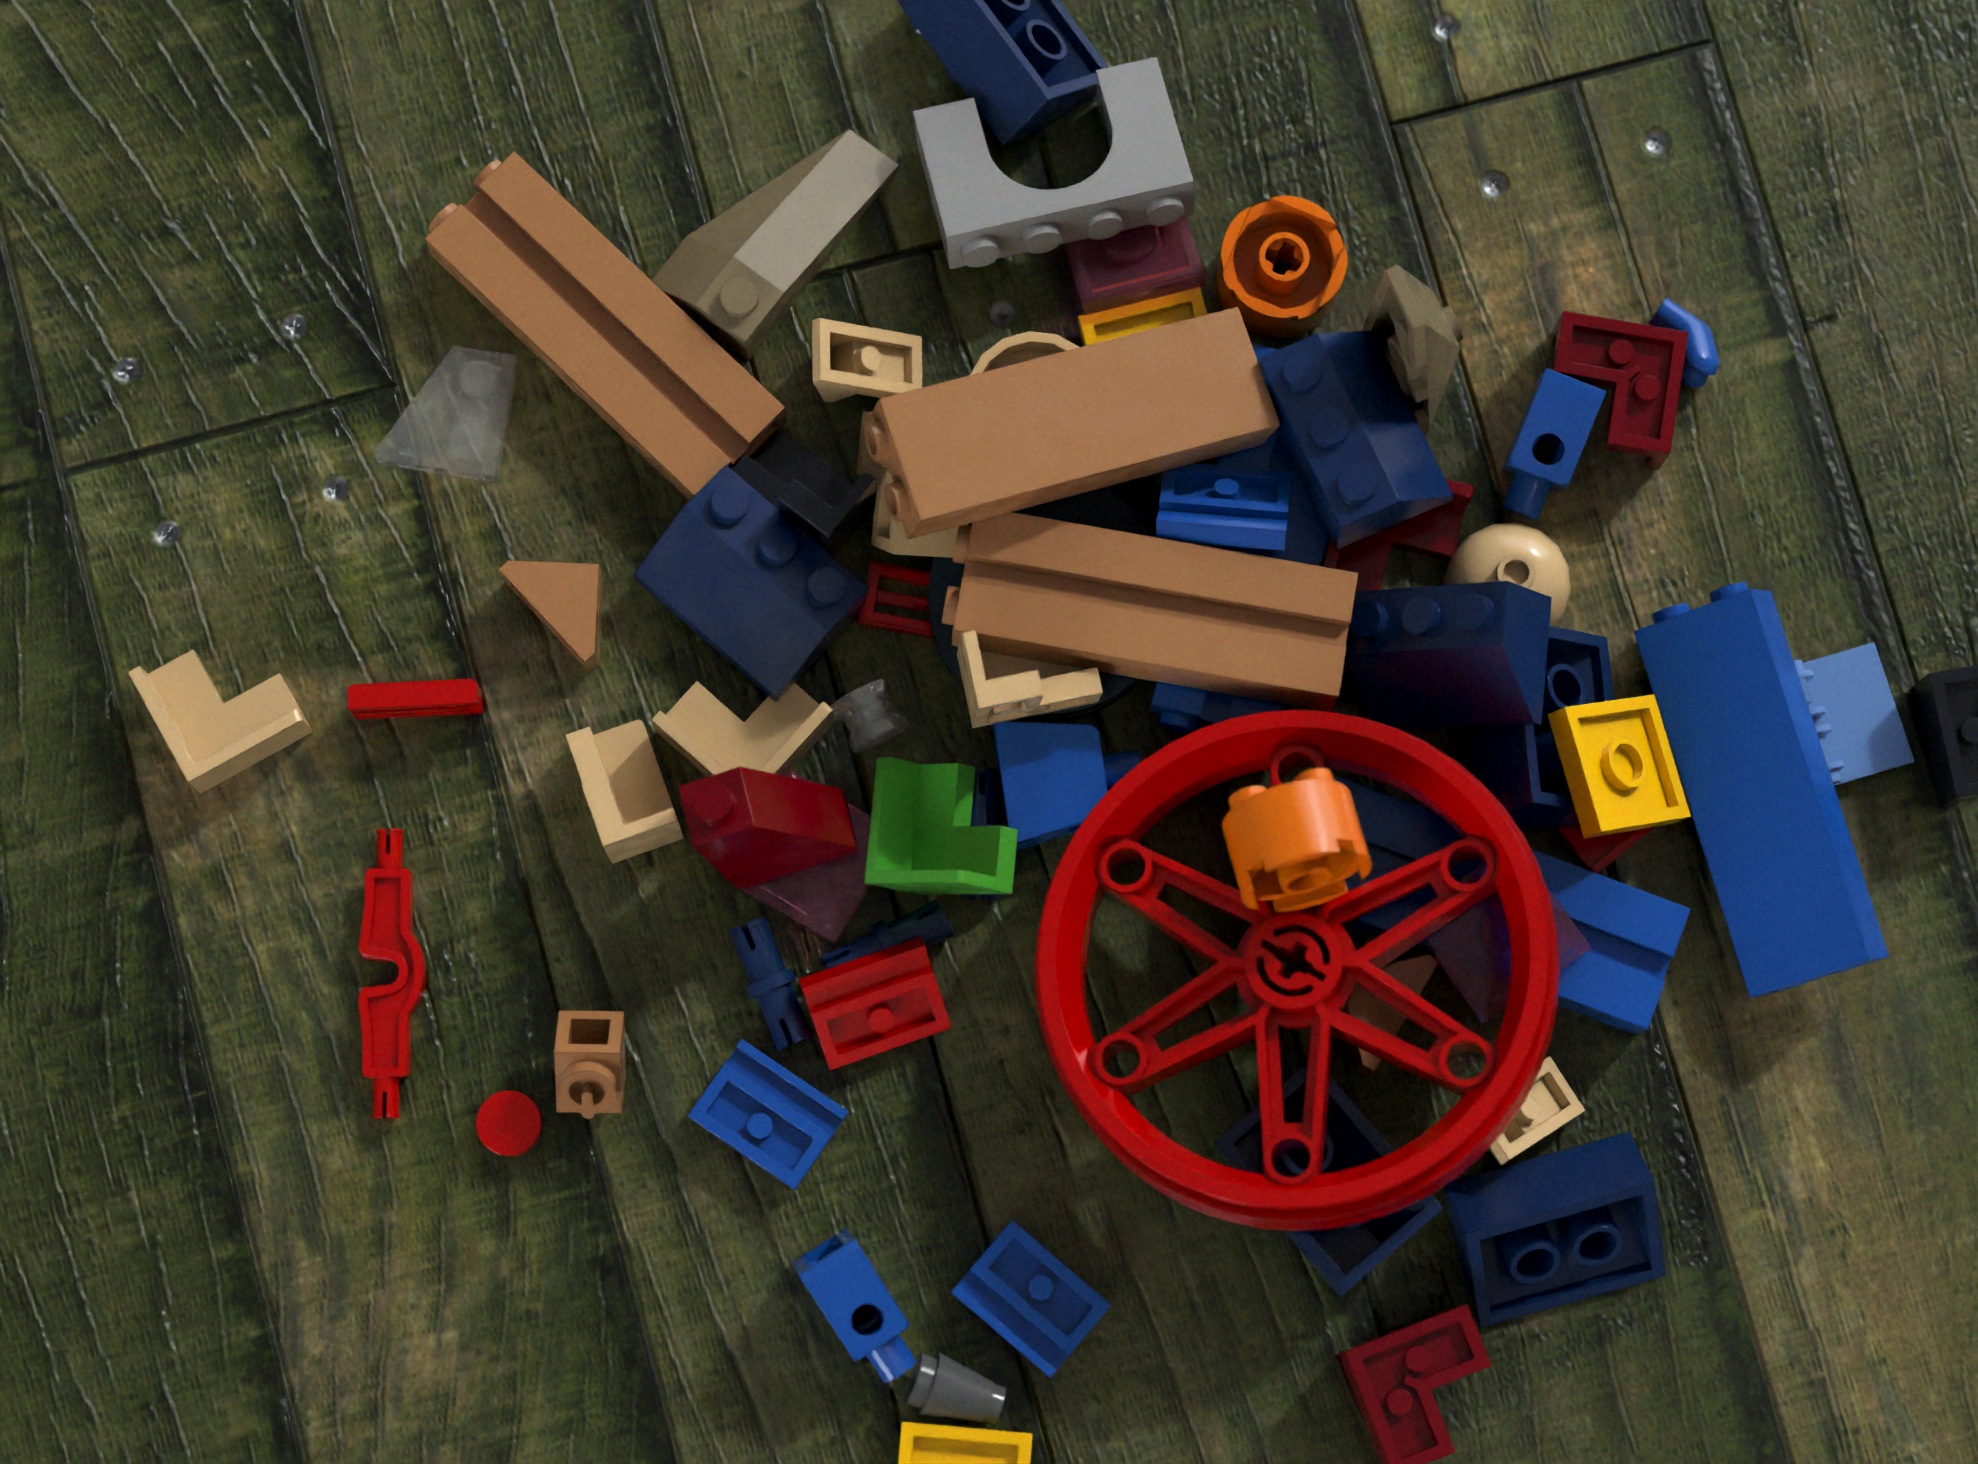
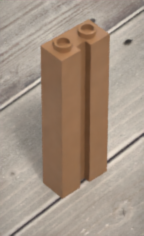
(603, 326)
(1070, 422)
(1153, 609)

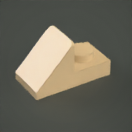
(863, 360)
(1544, 1110)

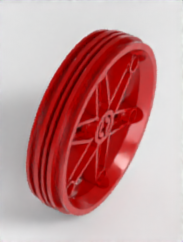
(1310, 1200)

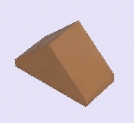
(565, 600)
(1364, 1006)

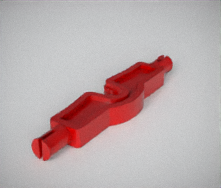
(389, 1008)

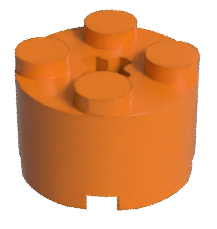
(1288, 231)
(1295, 841)

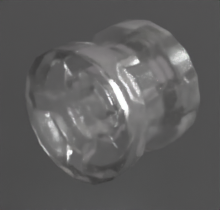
(869, 716)

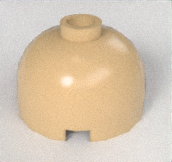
(1513, 555)

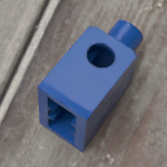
(1562, 415)
(1053, 776)
(841, 1282)

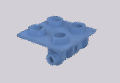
(1854, 713)

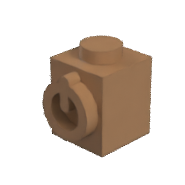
(590, 1062)

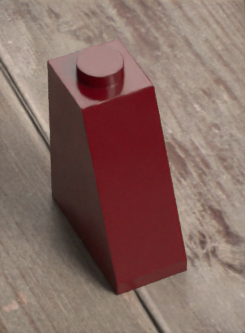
(766, 824)

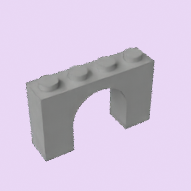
(993, 217)

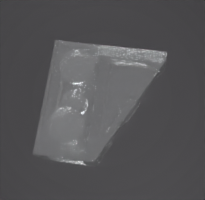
(456, 417)

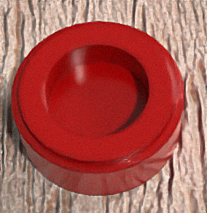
(509, 1123)

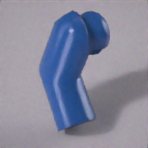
(1701, 352)

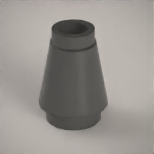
(952, 1390)

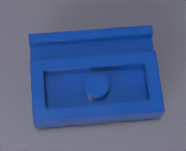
(1225, 506)
(768, 1114)
(1030, 1299)

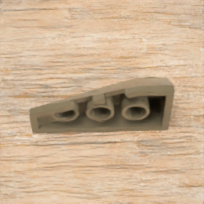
(764, 251)
(1416, 340)

